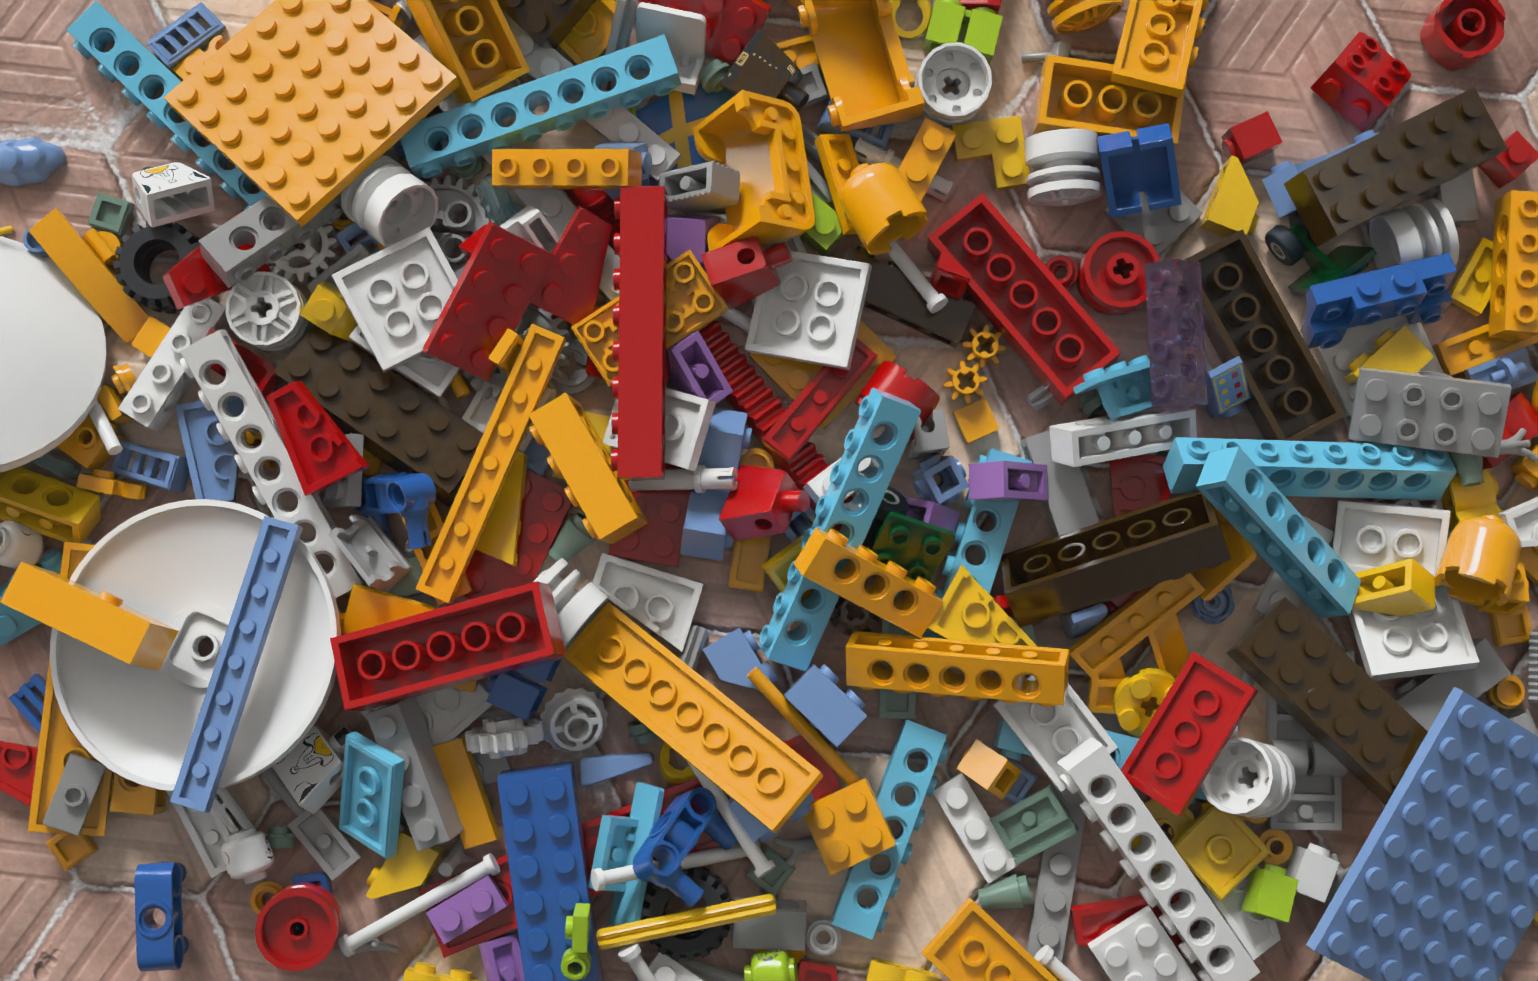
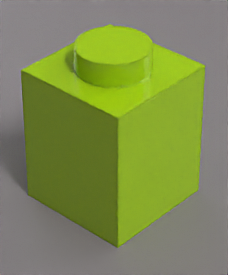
(1270, 893)

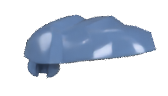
(28, 161)

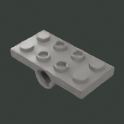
(1429, 411)
(1317, 775)

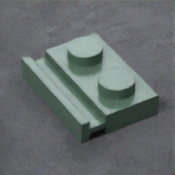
(1034, 824)

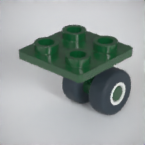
(1296, 243)
(905, 540)

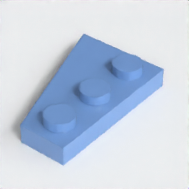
(207, 453)

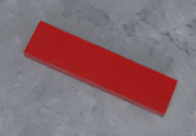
(816, 404)

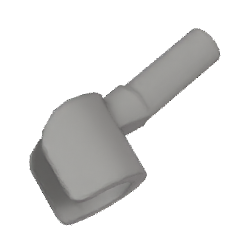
(1059, 49)

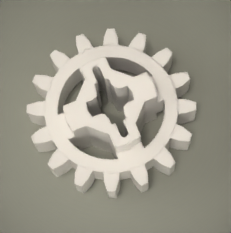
(310, 254)
(504, 736)

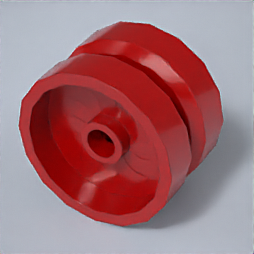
(1110, 292)
(277, 924)

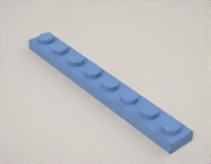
(236, 665)

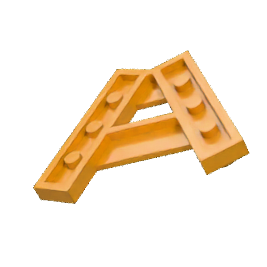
(1146, 614)

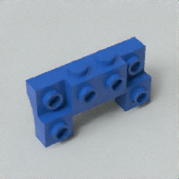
(1406, 289)

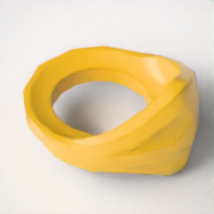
(926, 11)
(669, 773)

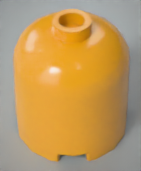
(881, 206)
(1480, 561)

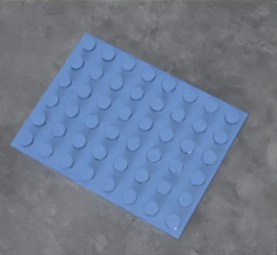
(1449, 861)

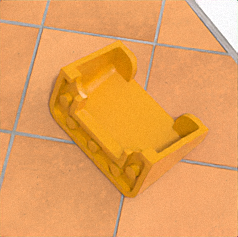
(861, 63)
(768, 149)

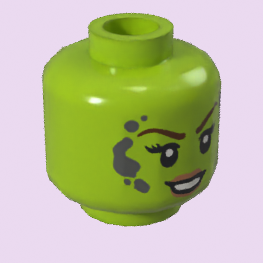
(771, 966)

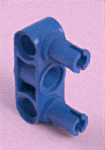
(403, 494)
(675, 837)
(158, 945)

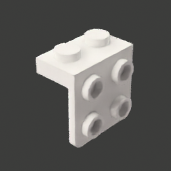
(685, 38)

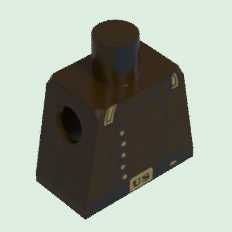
(766, 71)

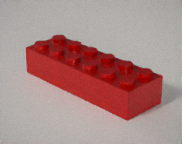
(1024, 299)
(448, 646)

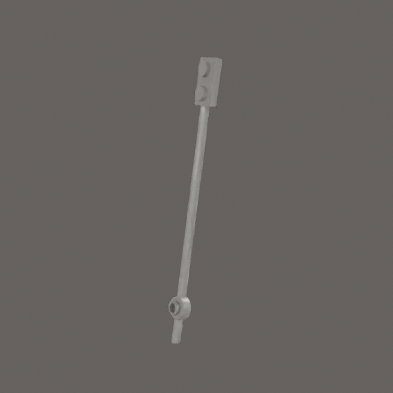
(315, 831)

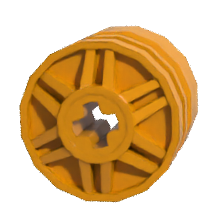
(1080, 15)

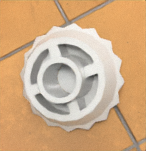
(574, 720)

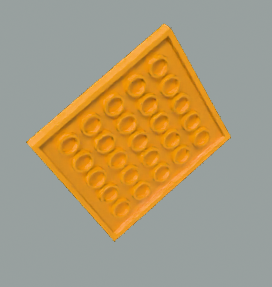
(311, 97)

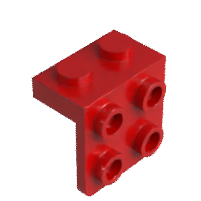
(1362, 81)

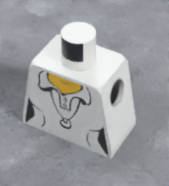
(172, 193)
(314, 768)

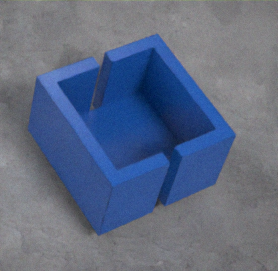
(1137, 166)
(518, 693)

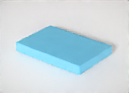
(371, 794)

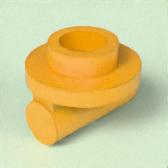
(104, 245)

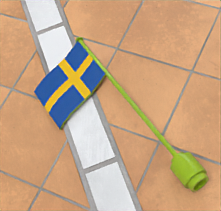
(674, 118)

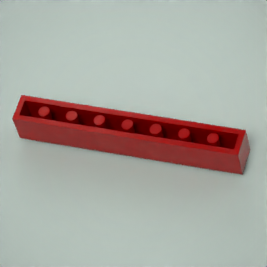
(641, 333)

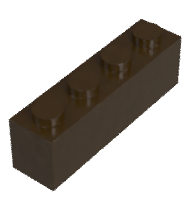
(896, 298)

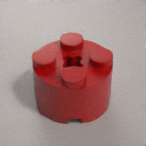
(1463, 31)
(893, 380)

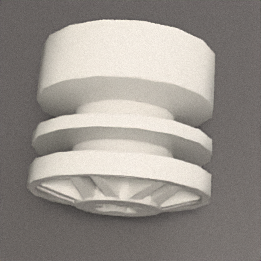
(959, 66)
(1062, 167)
(389, 202)
(1413, 234)
(282, 325)
(573, 607)
(1230, 778)

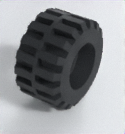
(138, 256)
(693, 943)

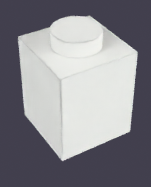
(1313, 871)

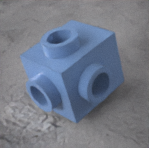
(951, 479)

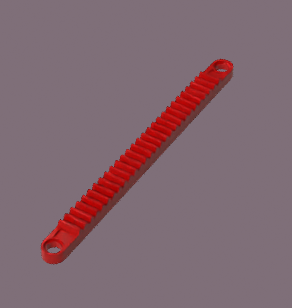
(748, 389)

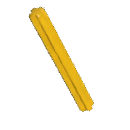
(686, 921)

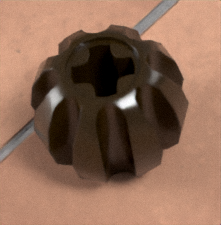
(855, 621)

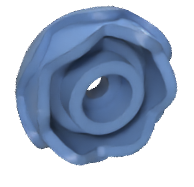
(1215, 613)

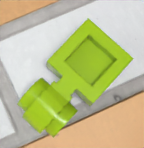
(578, 930)

